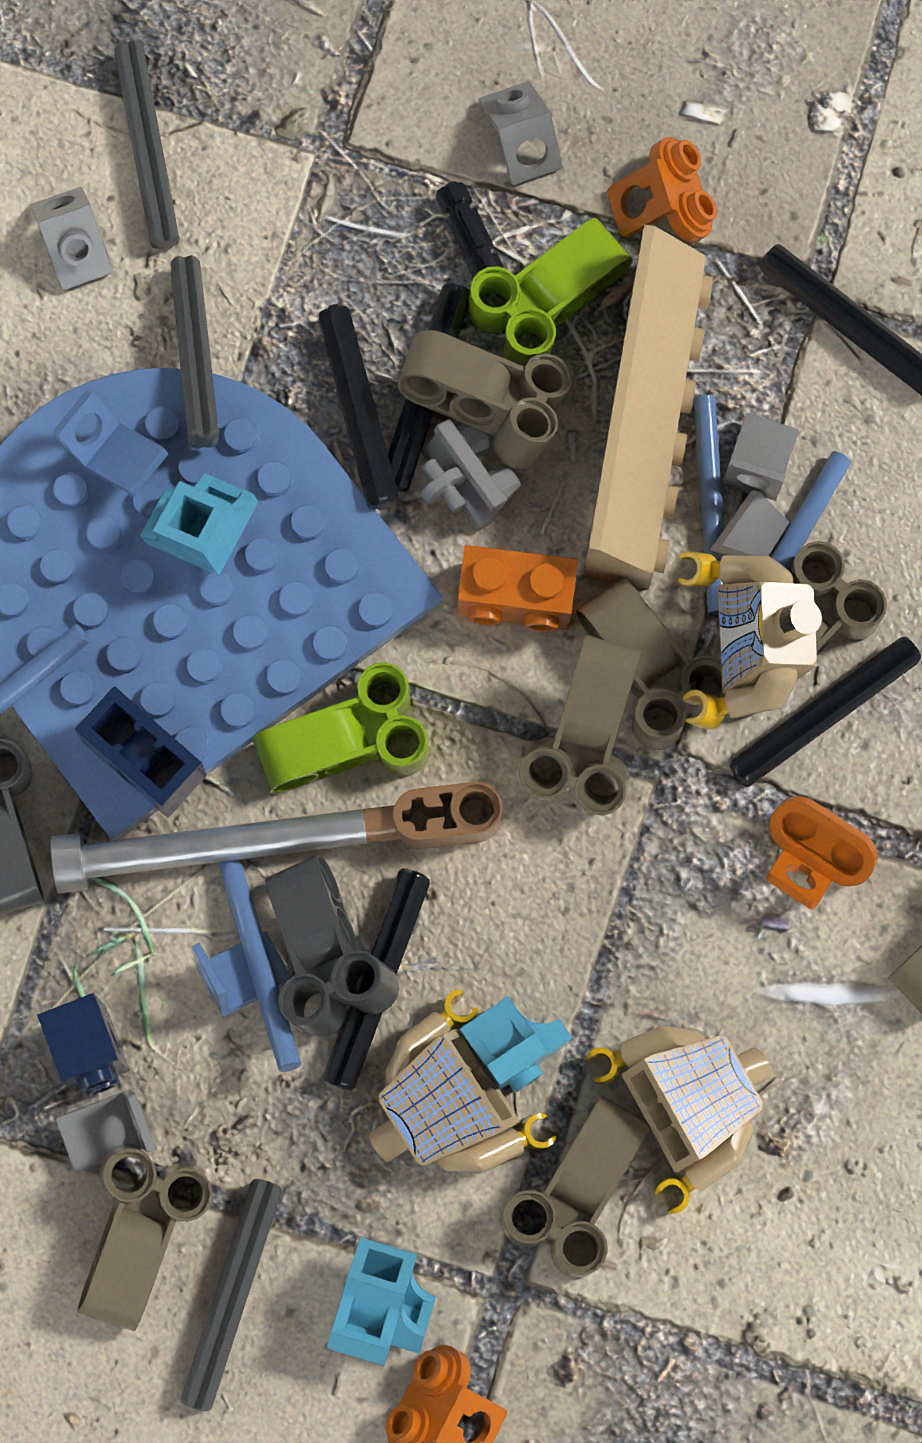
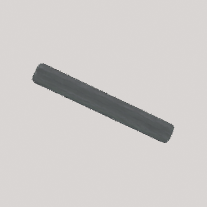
(146, 145)
(194, 352)
(231, 1295)

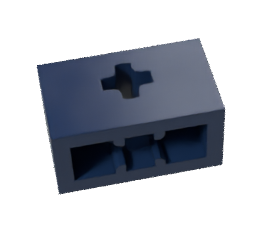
(141, 751)
(84, 1045)

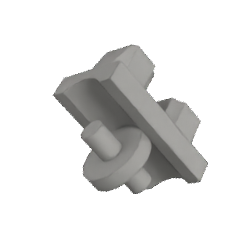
(460, 476)

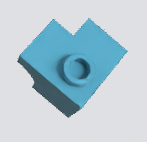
(200, 522)
(513, 1045)
(380, 1305)

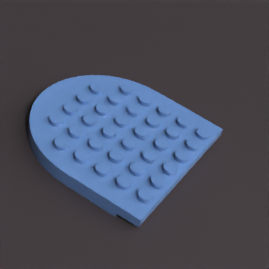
(199, 652)

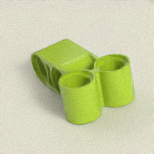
(548, 289)
(342, 736)

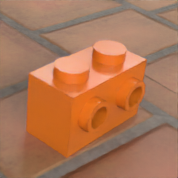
(516, 588)

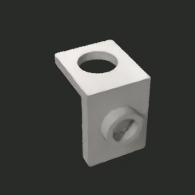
(517, 117)
(72, 238)
(761, 456)
(752, 529)
(101, 1126)

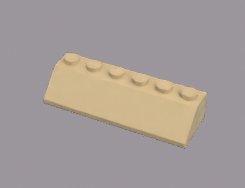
(646, 412)

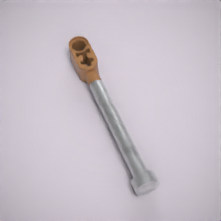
(76, 862)

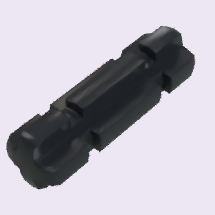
(467, 227)

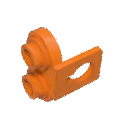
(675, 192)
(820, 848)
(438, 1400)

